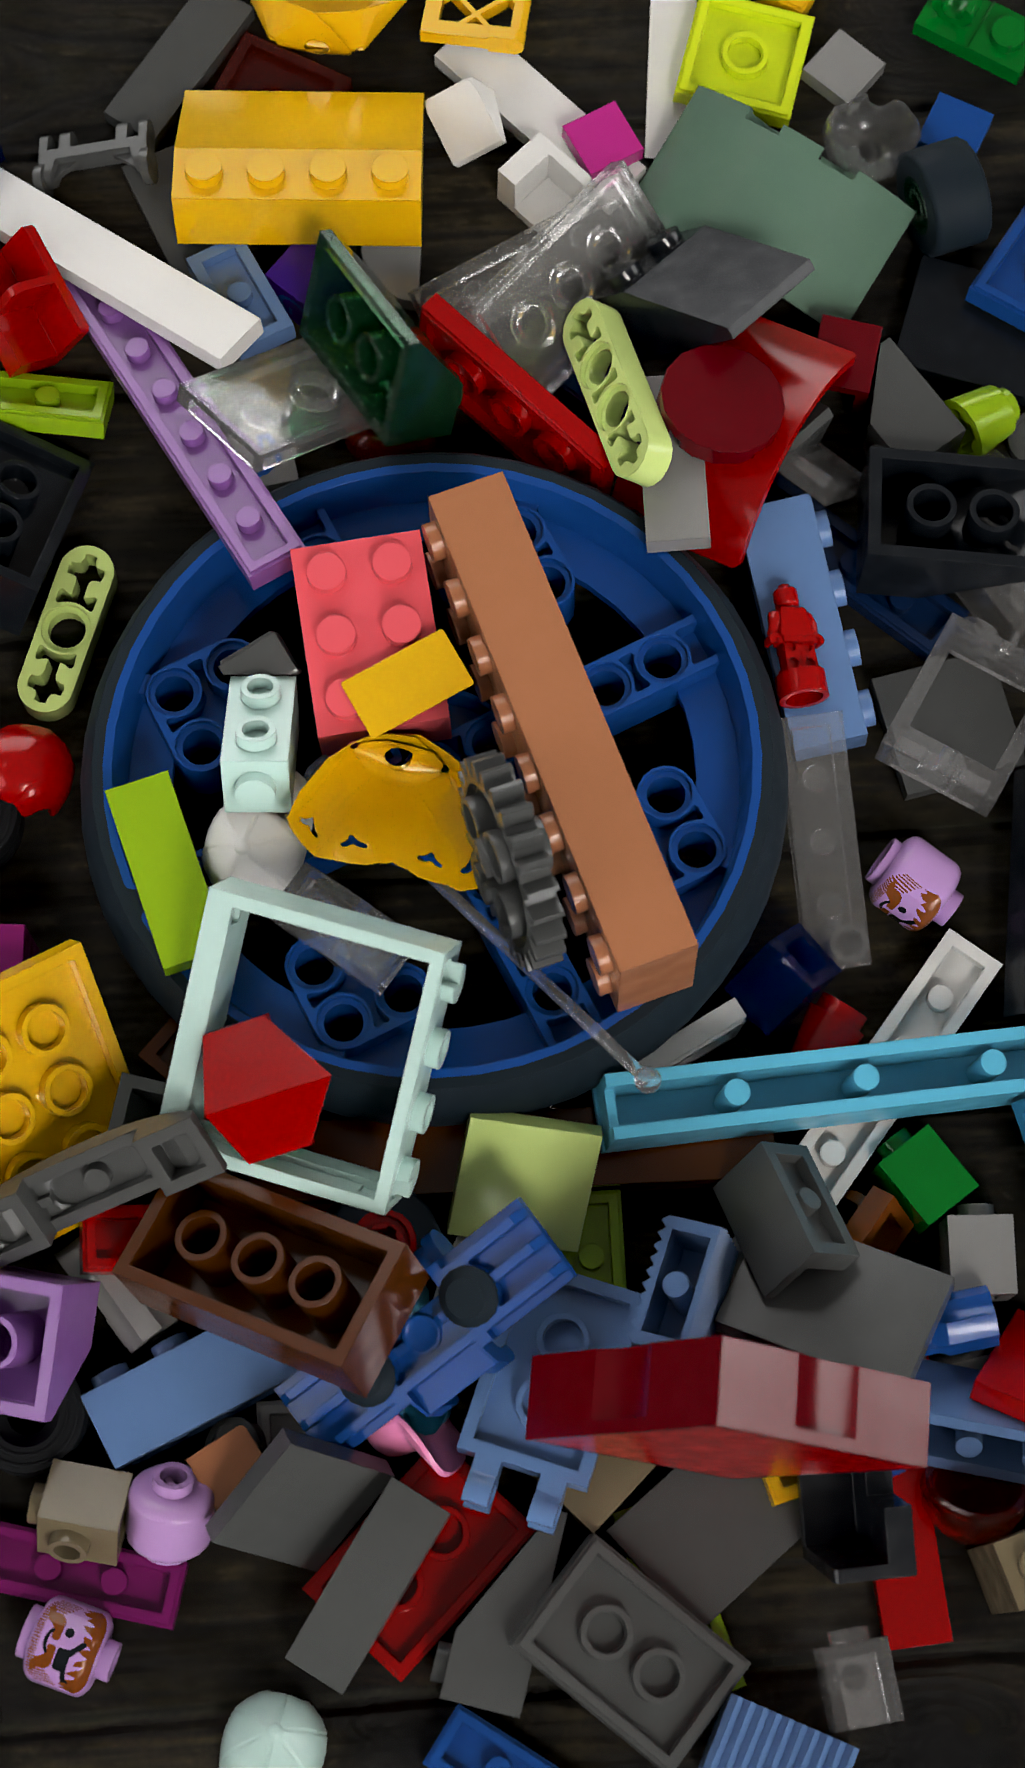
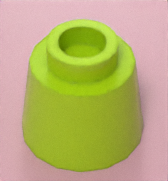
(988, 418)

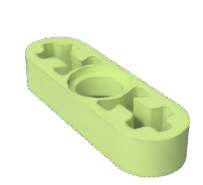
(38, 669)

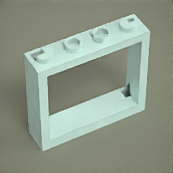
(207, 1009)

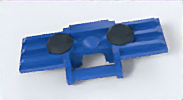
(449, 1342)

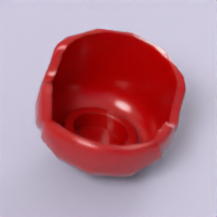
(34, 769)

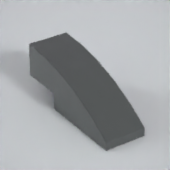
(367, 1585)

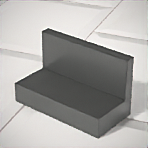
(783, 1216)

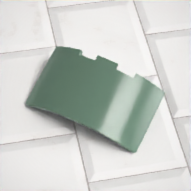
(771, 187)

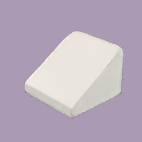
(466, 120)

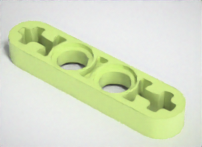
(609, 395)

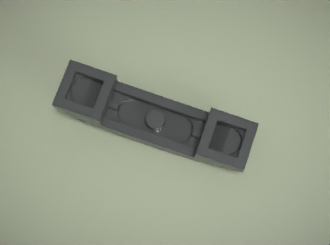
(101, 1173)

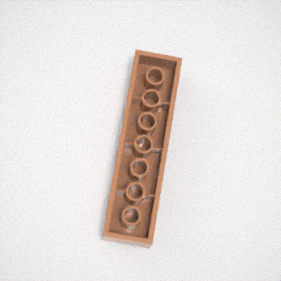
(559, 744)

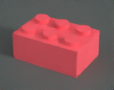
(355, 610)

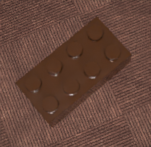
(275, 1277)

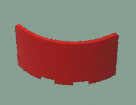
(738, 491)

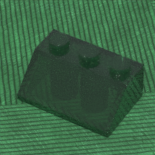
(376, 349)

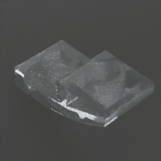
(361, 962)

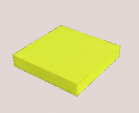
(746, 54)

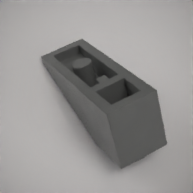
(479, 1663)

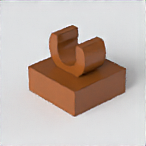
(877, 1219)

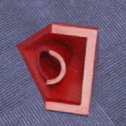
(261, 1089)

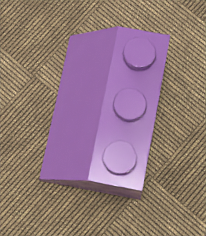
(43, 1338)

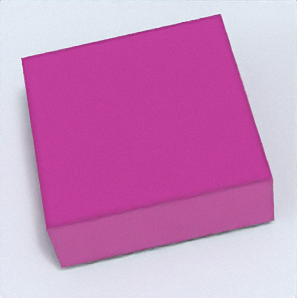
(601, 139)

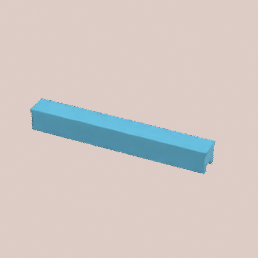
(813, 1089)

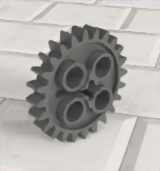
(512, 860)

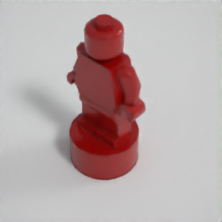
(796, 637)

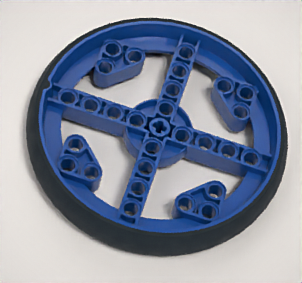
(581, 538)

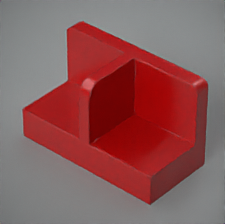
(36, 307)

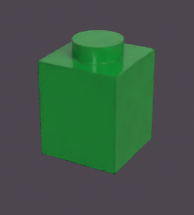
(922, 1175)

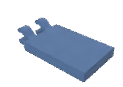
(575, 1318)

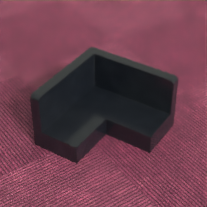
(856, 1527)

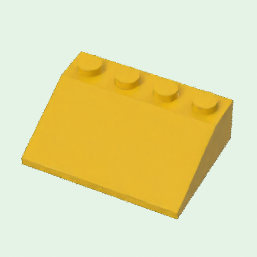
(298, 165)

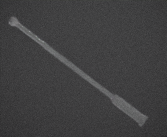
(645, 1078)

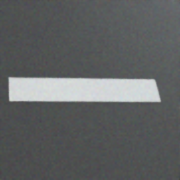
(668, 39)

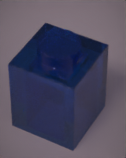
(782, 979)

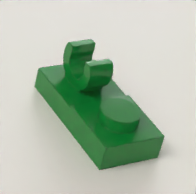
(977, 33)

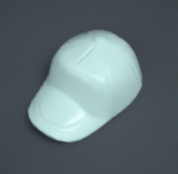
(273, 1733)

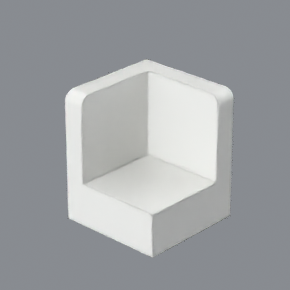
(539, 180)

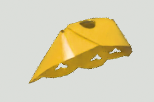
(325, 24)
(389, 808)

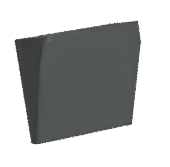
(262, 656)

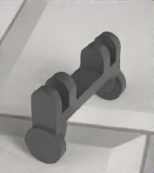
(125, 148)

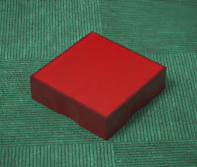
(729, 1409)

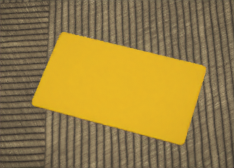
(407, 683)

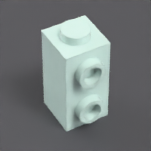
(260, 743)

